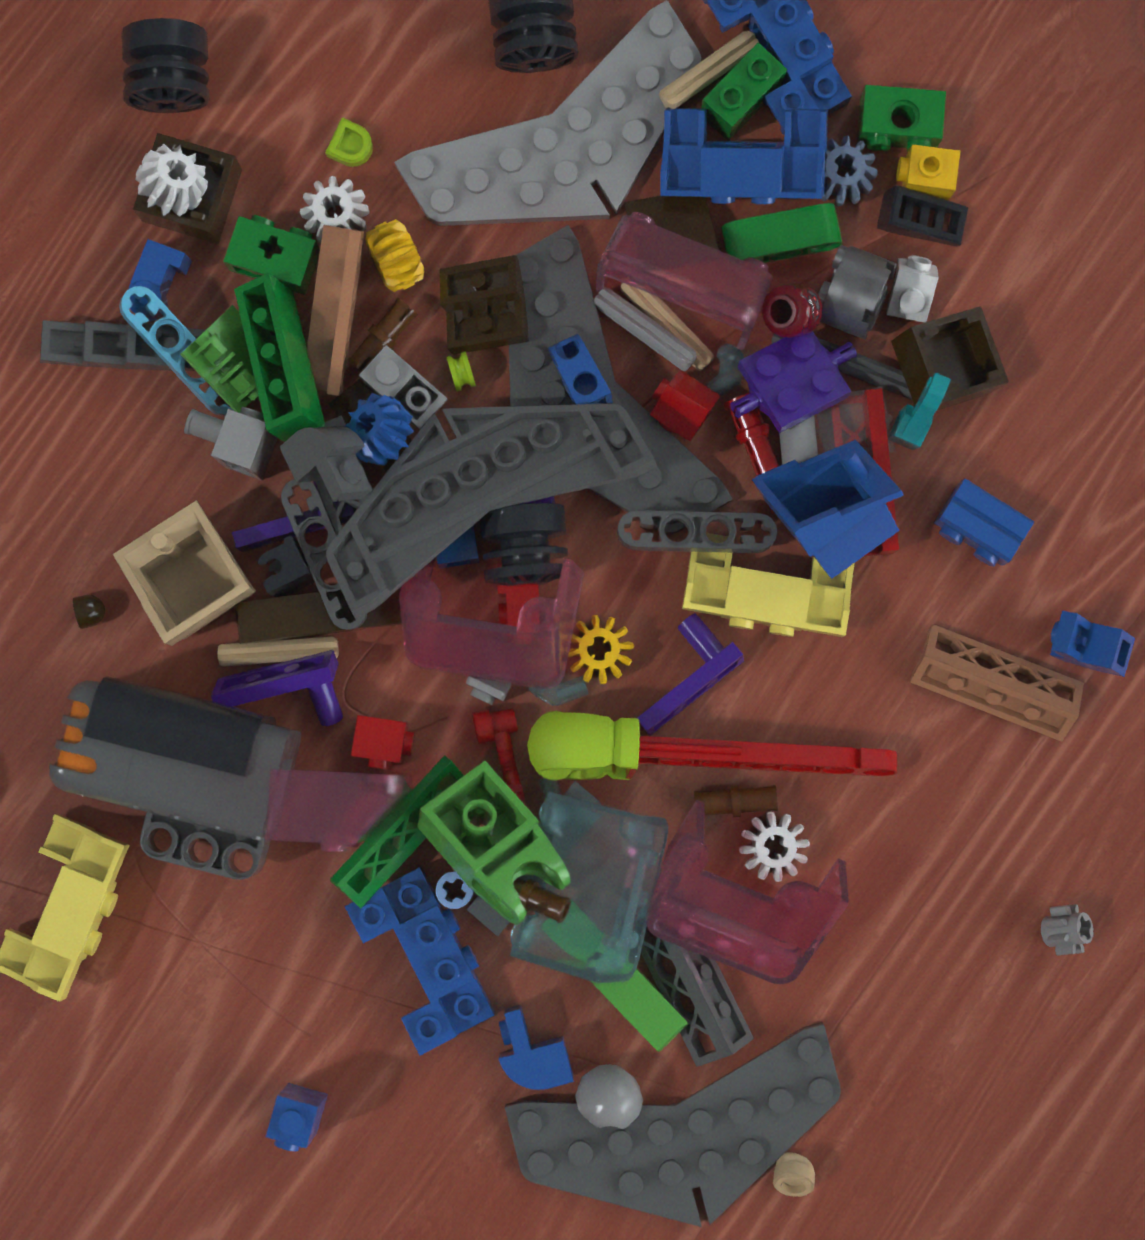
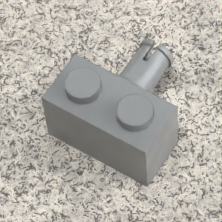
(239, 439)

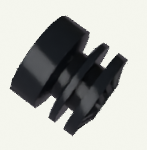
(533, 34)
(165, 65)
(524, 543)

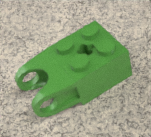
(499, 851)

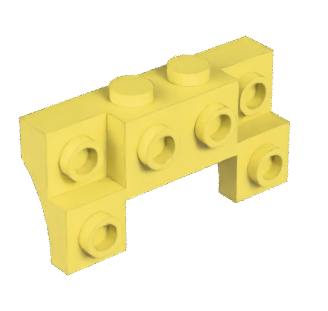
(767, 597)
(73, 910)

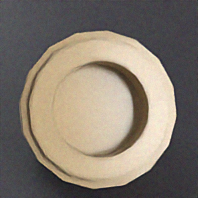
(794, 1175)

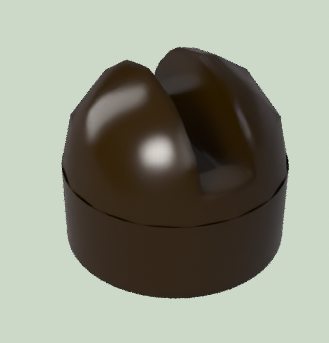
(88, 610)

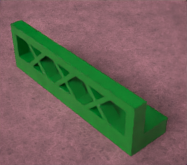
(393, 839)

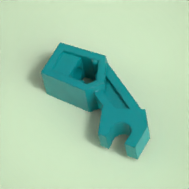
(915, 421)

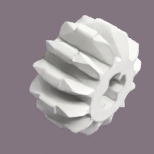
(171, 180)
(328, 197)
(786, 839)

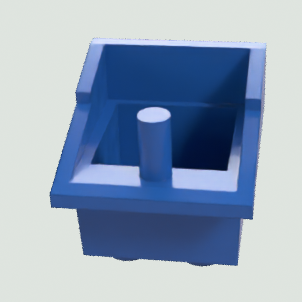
(833, 504)

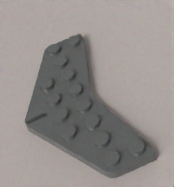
(560, 306)
(492, 463)
(707, 1141)

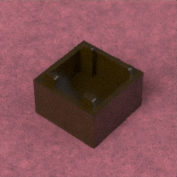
(210, 215)
(956, 348)

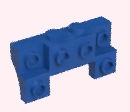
(792, 38)
(744, 168)
(435, 955)

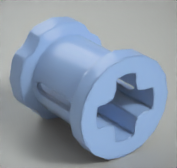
(442, 891)

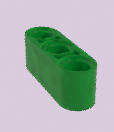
(784, 234)

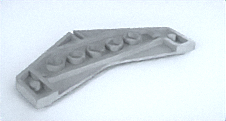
(551, 162)

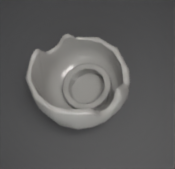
(609, 1097)

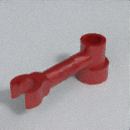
(497, 728)

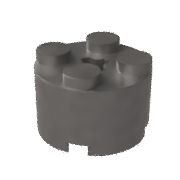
(855, 291)

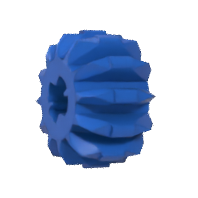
(382, 427)

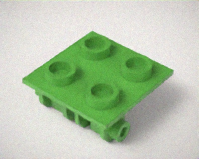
(224, 360)

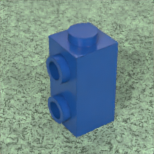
(296, 1117)

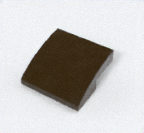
(679, 215)
(484, 305)

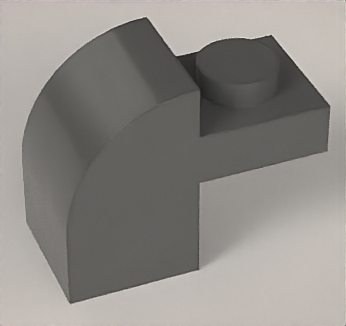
(330, 457)

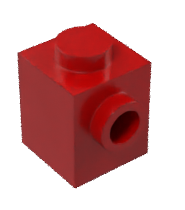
(683, 404)
(382, 741)

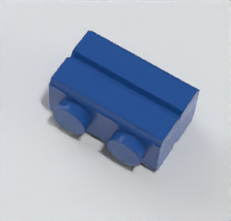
(983, 524)

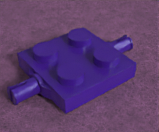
(793, 380)

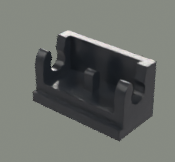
(289, 566)

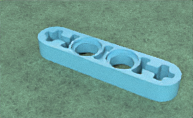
(172, 355)

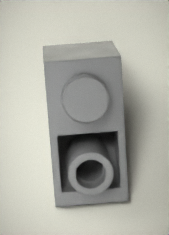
(394, 377)

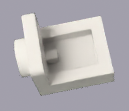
(913, 288)

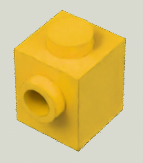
(930, 170)

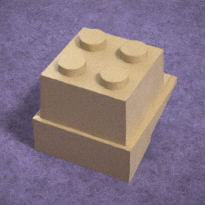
(183, 574)

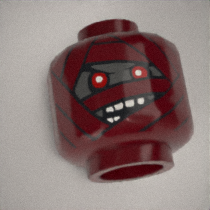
(792, 310)

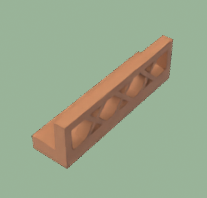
(334, 306)
(997, 688)

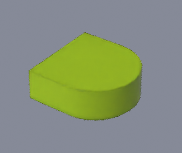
(350, 144)

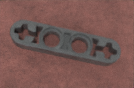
(696, 524)
(316, 556)

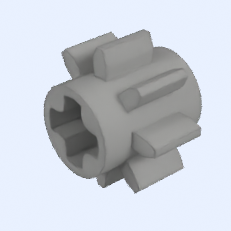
(1067, 929)

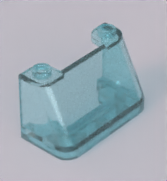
(613, 874)

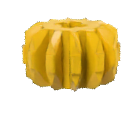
(394, 255)
(610, 657)

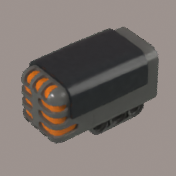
(182, 761)

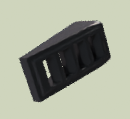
(909, 198)

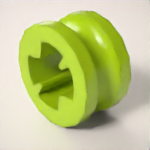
(461, 371)

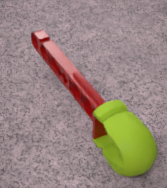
(596, 746)

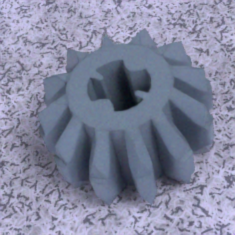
(859, 173)

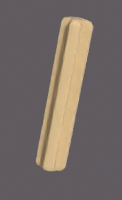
(707, 70)
(665, 317)
(274, 651)

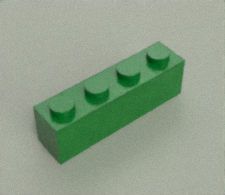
(278, 357)

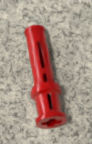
(754, 435)

